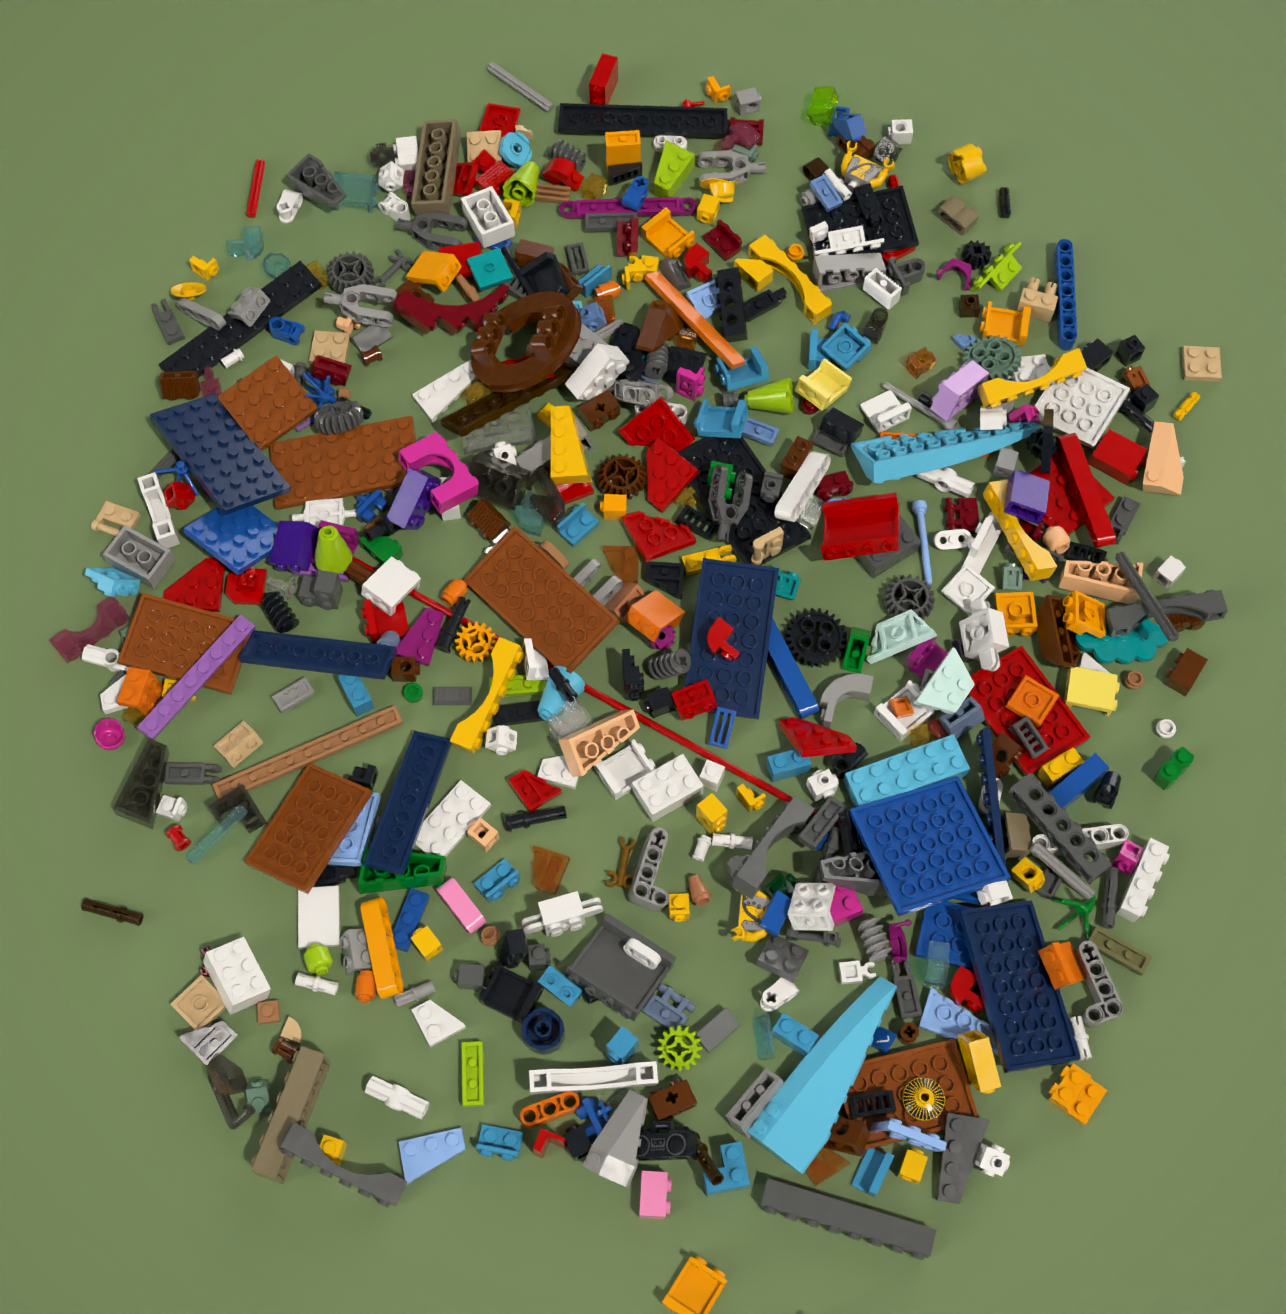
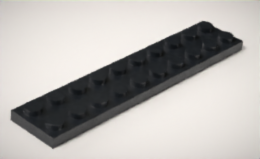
(647, 119)
(213, 344)

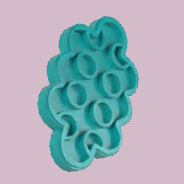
(1138, 645)

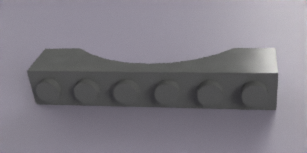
(1204, 606)
(753, 872)
(303, 1144)

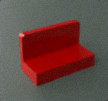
(575, 491)
(543, 1140)

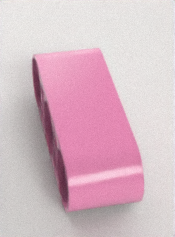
(461, 905)

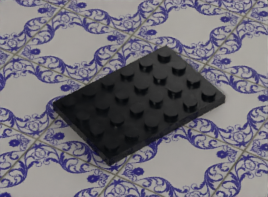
(894, 223)

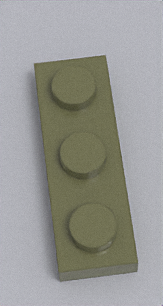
(1120, 951)

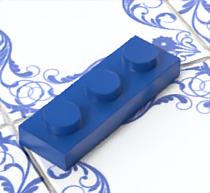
(409, 919)

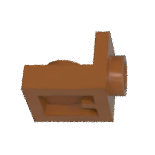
(1134, 377)

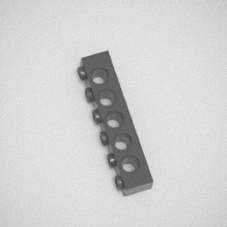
(1061, 839)

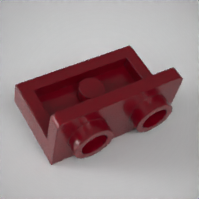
(335, 369)

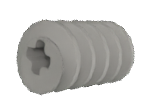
(874, 940)

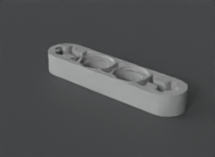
(201, 313)

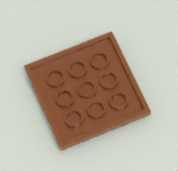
(268, 403)

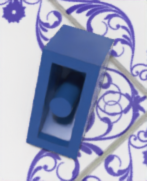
(850, 126)

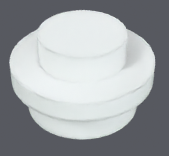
(1165, 728)

